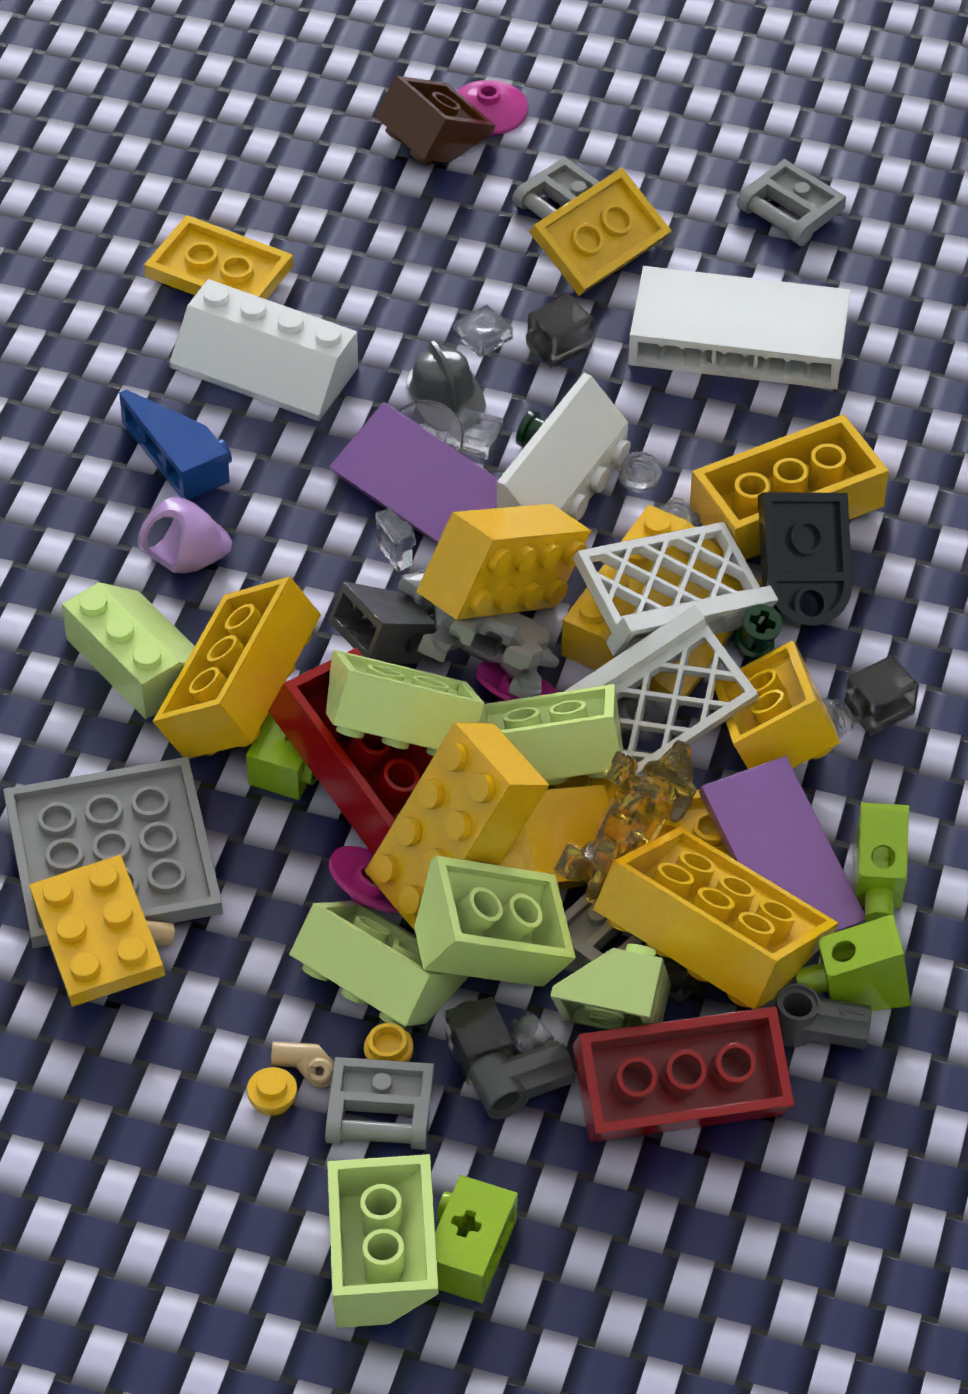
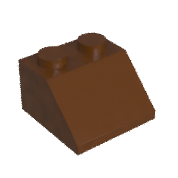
(432, 119)

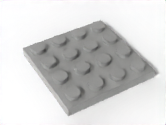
(133, 811)

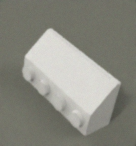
(265, 350)
(568, 453)

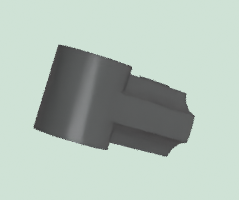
(821, 1018)
(508, 1083)

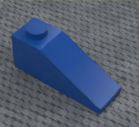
(177, 445)

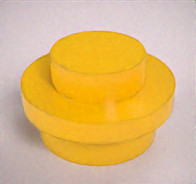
(389, 1043)
(272, 1090)

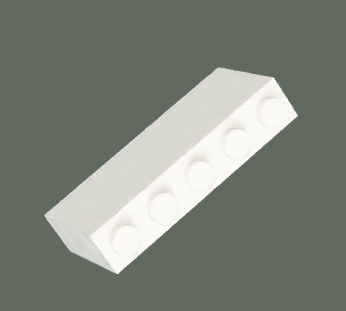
(739, 327)

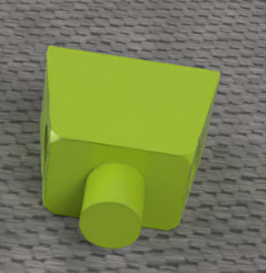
(880, 858)
(861, 966)

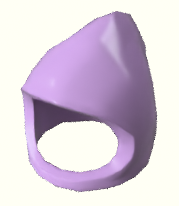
(190, 541)

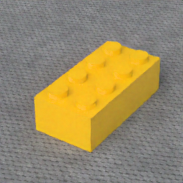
(812, 460)
(503, 561)
(237, 668)
(462, 808)

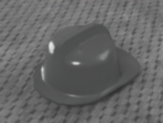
(445, 377)

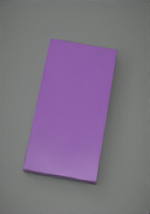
(413, 473)
(776, 834)

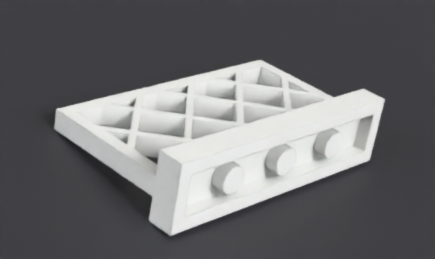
(721, 612)
(656, 655)

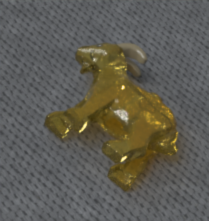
(632, 815)

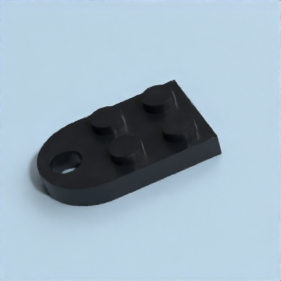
(806, 552)

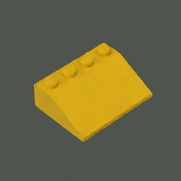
(587, 631)
(712, 916)

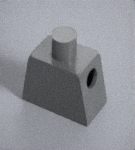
(381, 623)

